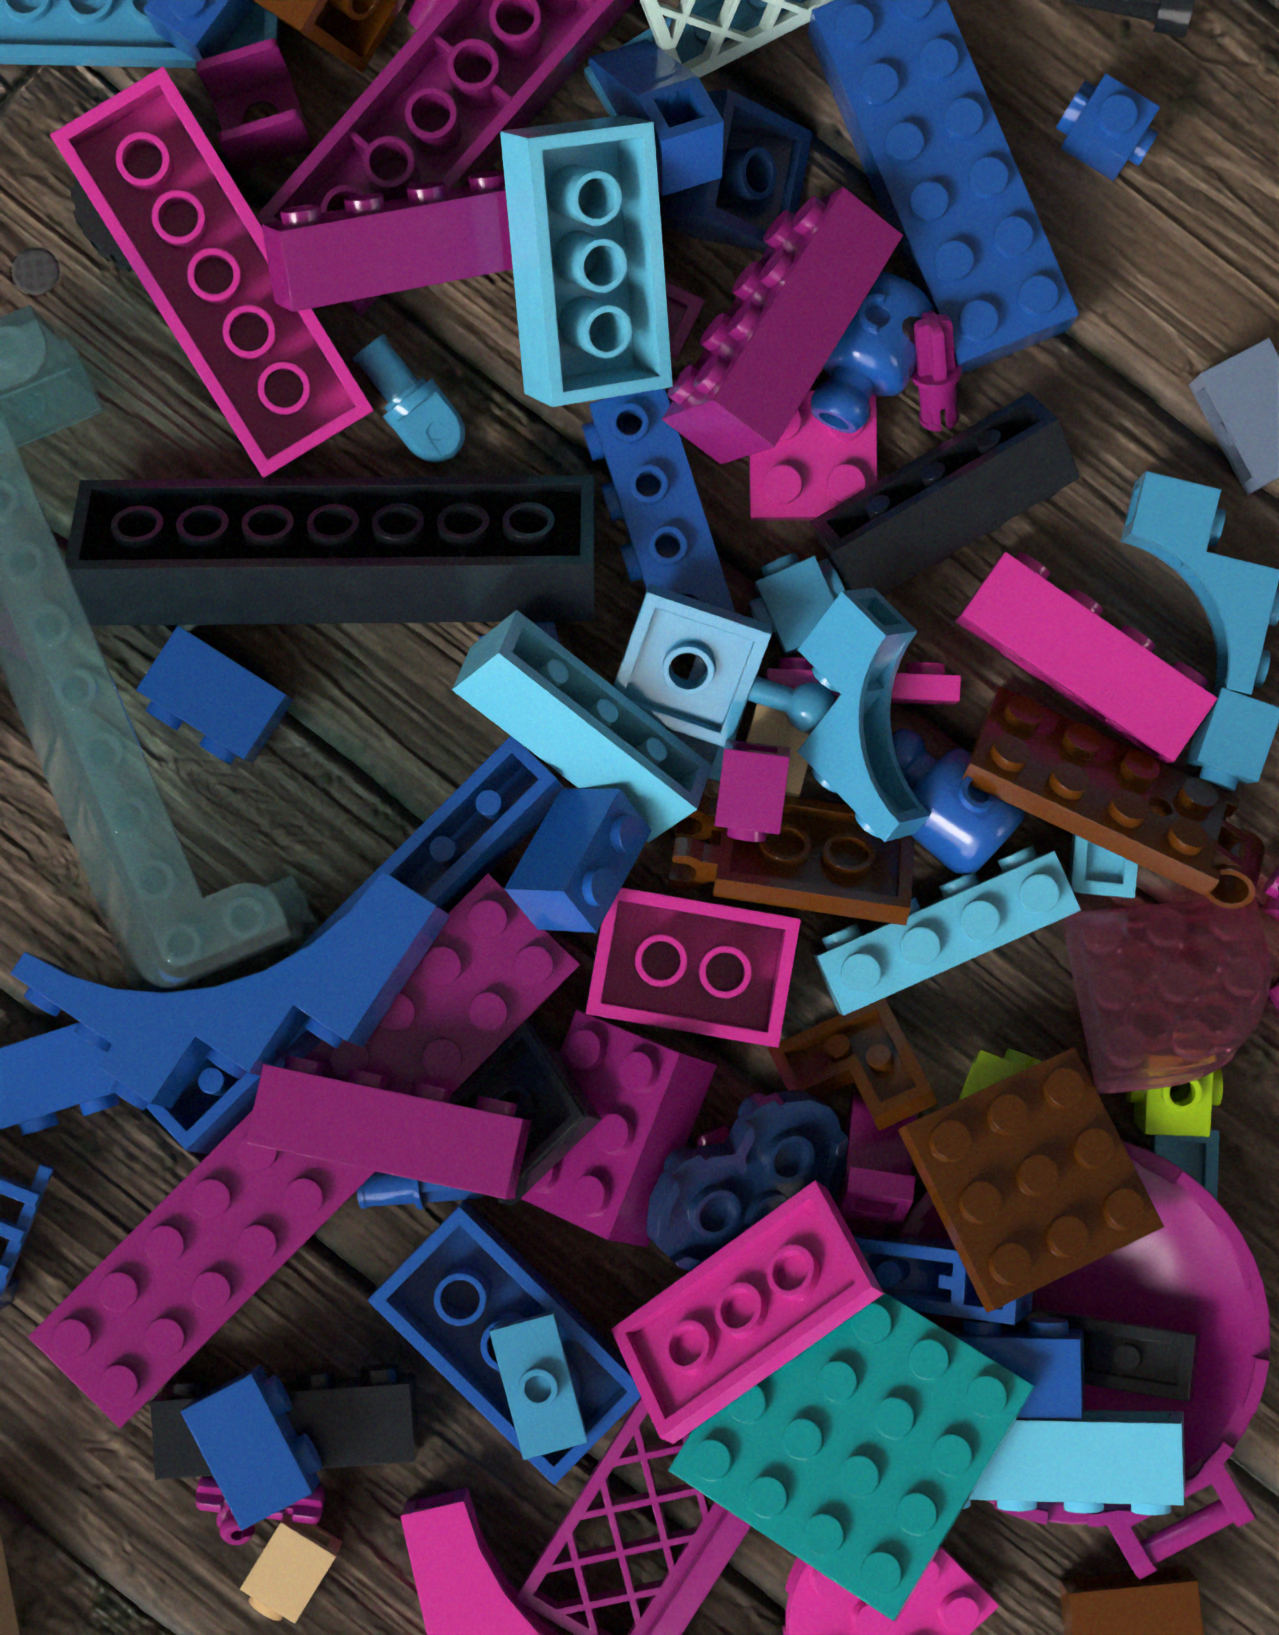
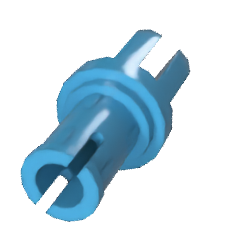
(414, 407)

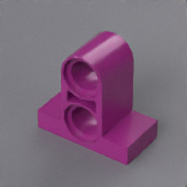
(877, 1174)

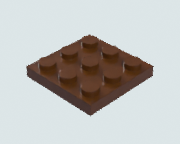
(1030, 1179)

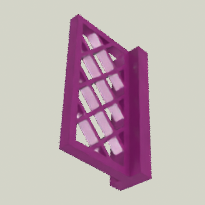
(688, 1575)

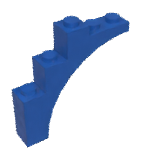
(338, 980)

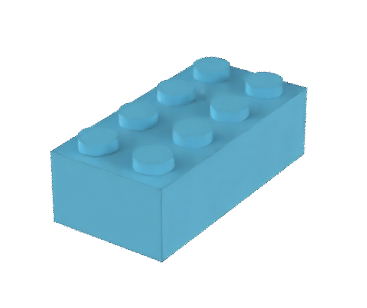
(587, 259)

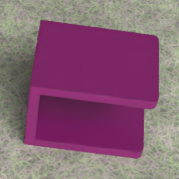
(250, 78)

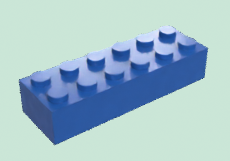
(943, 173)

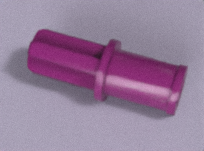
(936, 371)

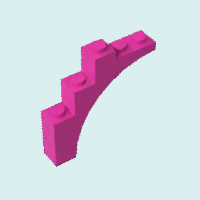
(458, 1573)

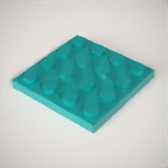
(860, 1448)

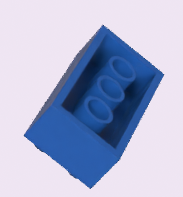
(475, 1280)

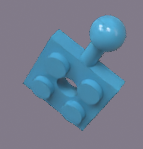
(732, 651)

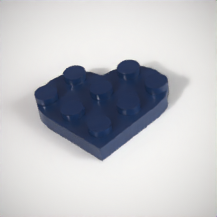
(728, 1187)

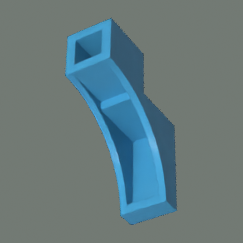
(1239, 597)
(852, 747)

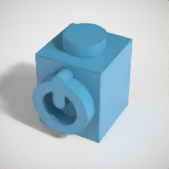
(794, 598)

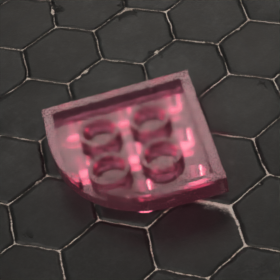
(1166, 989)

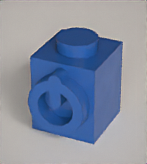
(1108, 126)

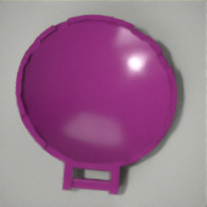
(1182, 1278)

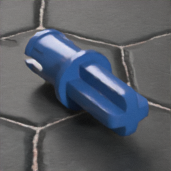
(388, 1189)

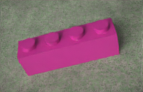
(1086, 657)

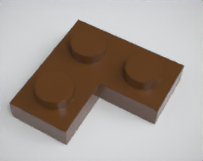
(859, 1049)

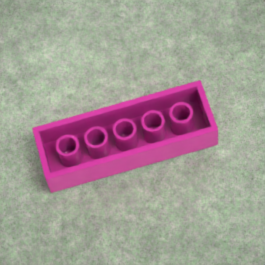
(210, 271)

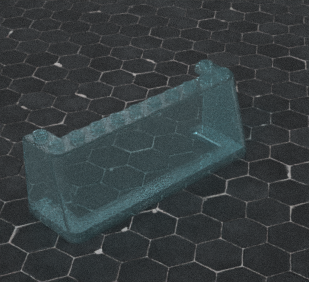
(79, 723)

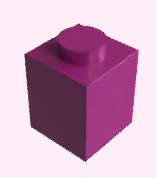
(752, 789)

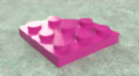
(942, 1604)

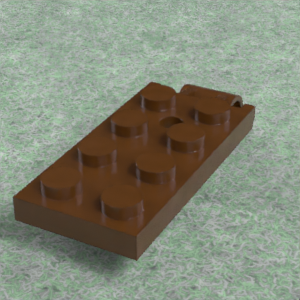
(1111, 798)

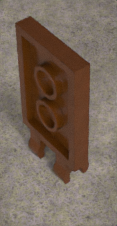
(814, 865)

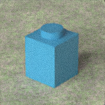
(1233, 740)

